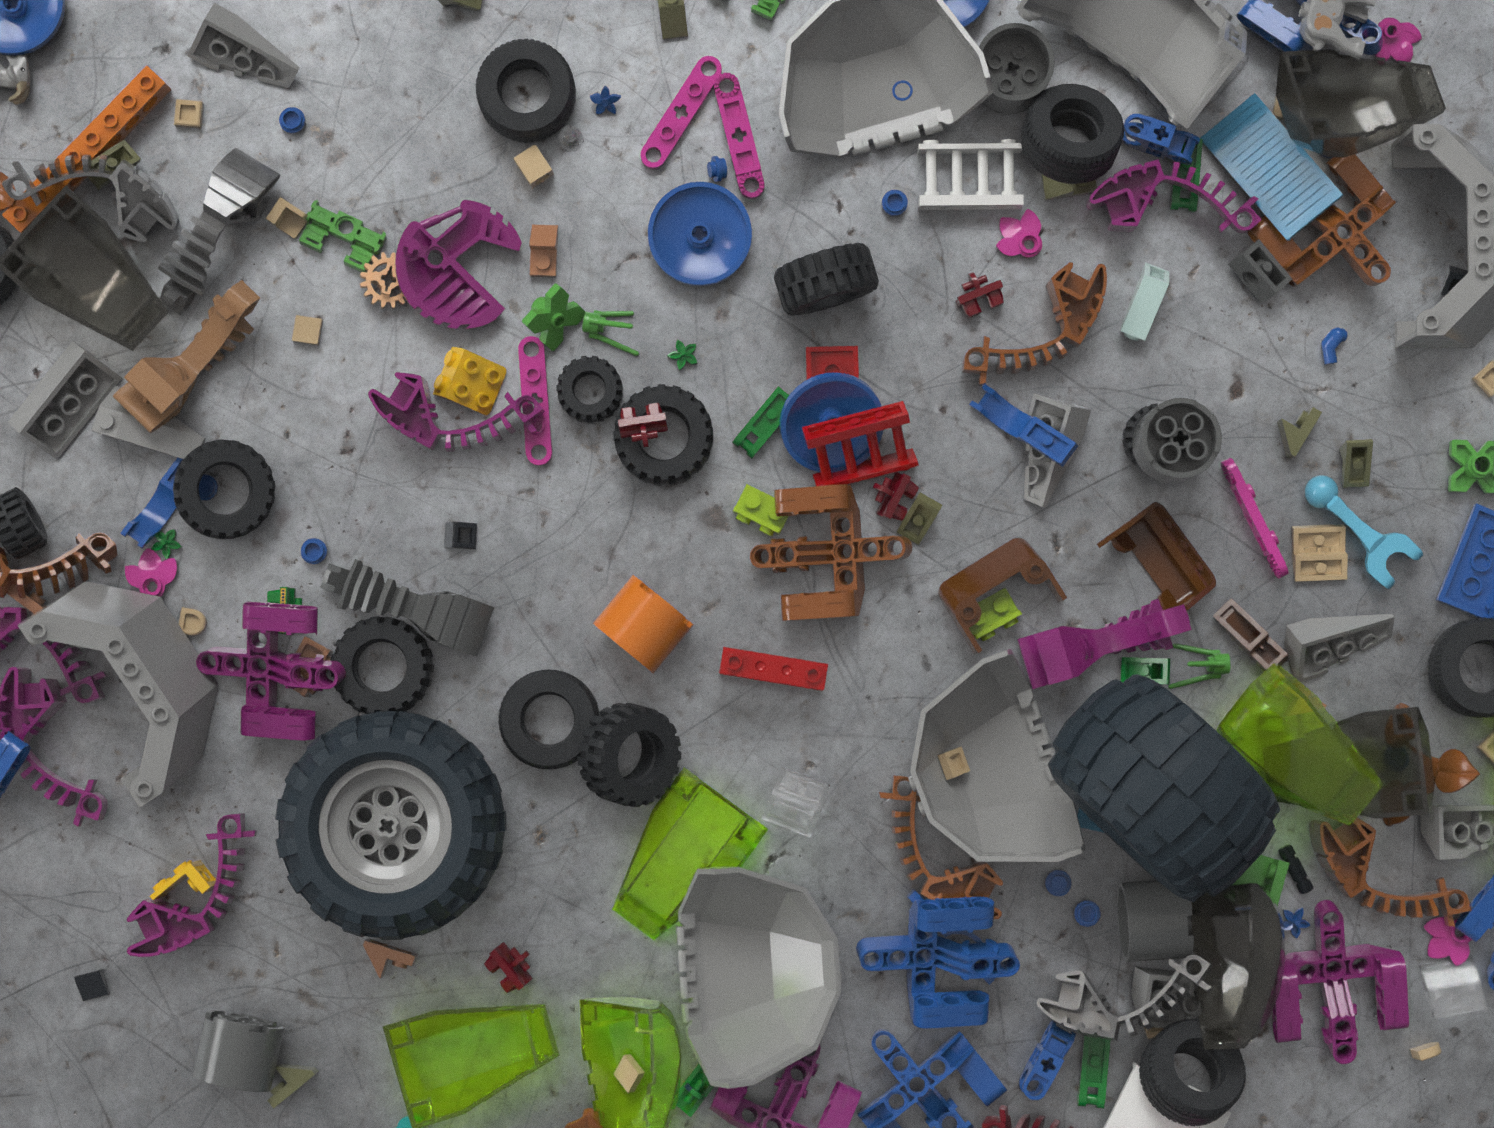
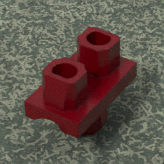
(969, 300)
(642, 427)
(890, 494)
(512, 964)

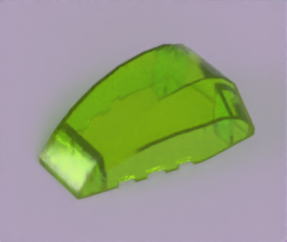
(1299, 747)
(685, 832)
(652, 1037)
(466, 1055)

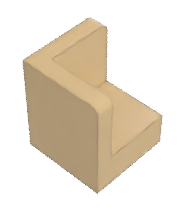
(533, 166)
(287, 218)

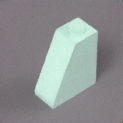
(1145, 302)

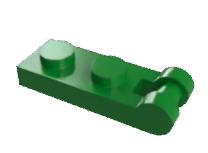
(1191, 202)
(762, 424)
(1093, 1071)

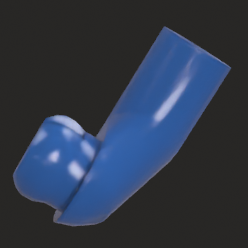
(1330, 344)

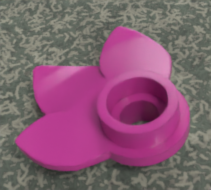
(1400, 42)
(1018, 232)
(151, 570)
(1445, 941)

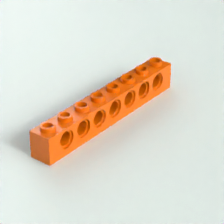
(100, 135)

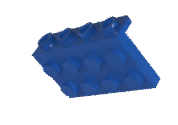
(1471, 572)

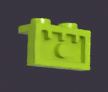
(760, 509)
(995, 612)

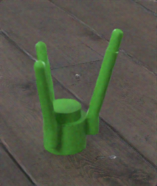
(596, 322)
(1216, 663)

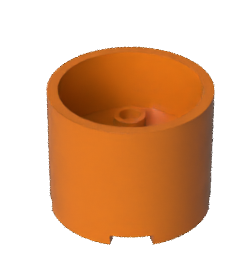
(643, 624)

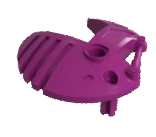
(447, 288)

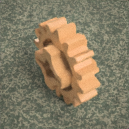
(375, 278)

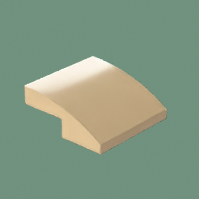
(1319, 552)

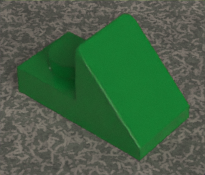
(1153, 668)

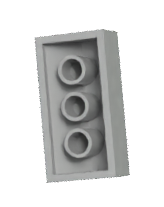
(64, 400)

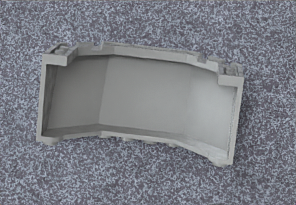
(1170, 45)
(1468, 308)
(152, 663)

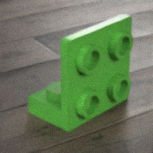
(1267, 873)

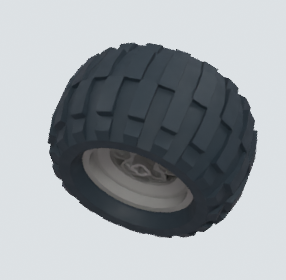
(1164, 786)
(457, 819)

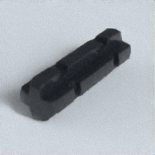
(1296, 869)

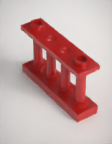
(855, 425)
(773, 668)

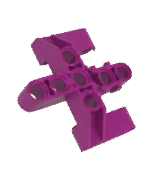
(259, 714)
(1383, 963)
(837, 1113)

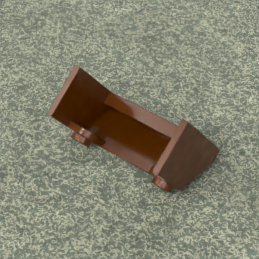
(1165, 556)
(963, 588)

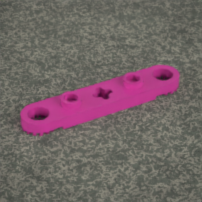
(670, 128)
(742, 153)
(534, 381)
(1266, 539)

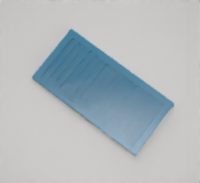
(1271, 167)

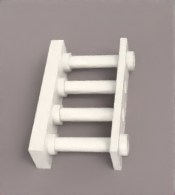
(957, 199)

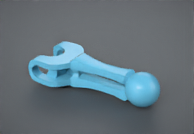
(1323, 493)

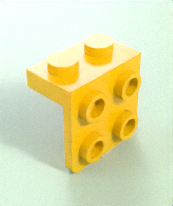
(469, 380)

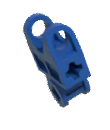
(1171, 139)
(1048, 1049)

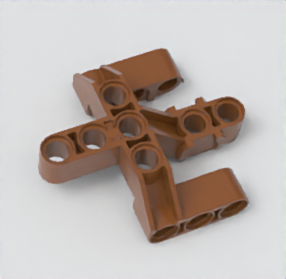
(1368, 197)
(841, 504)

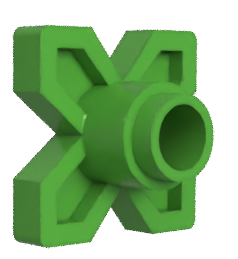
(551, 314)
(1466, 456)

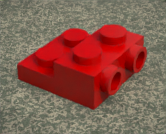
(832, 359)

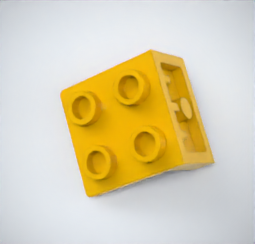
(199, 879)

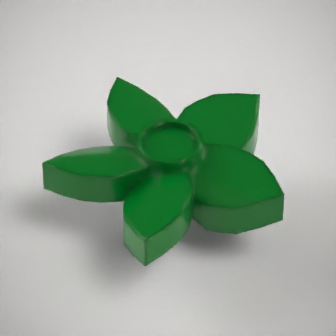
(683, 354)
(166, 543)

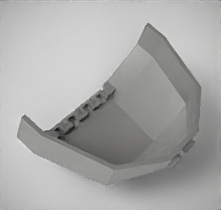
(850, 58)
(1008, 799)
(756, 974)

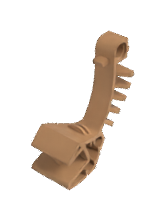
(162, 385)

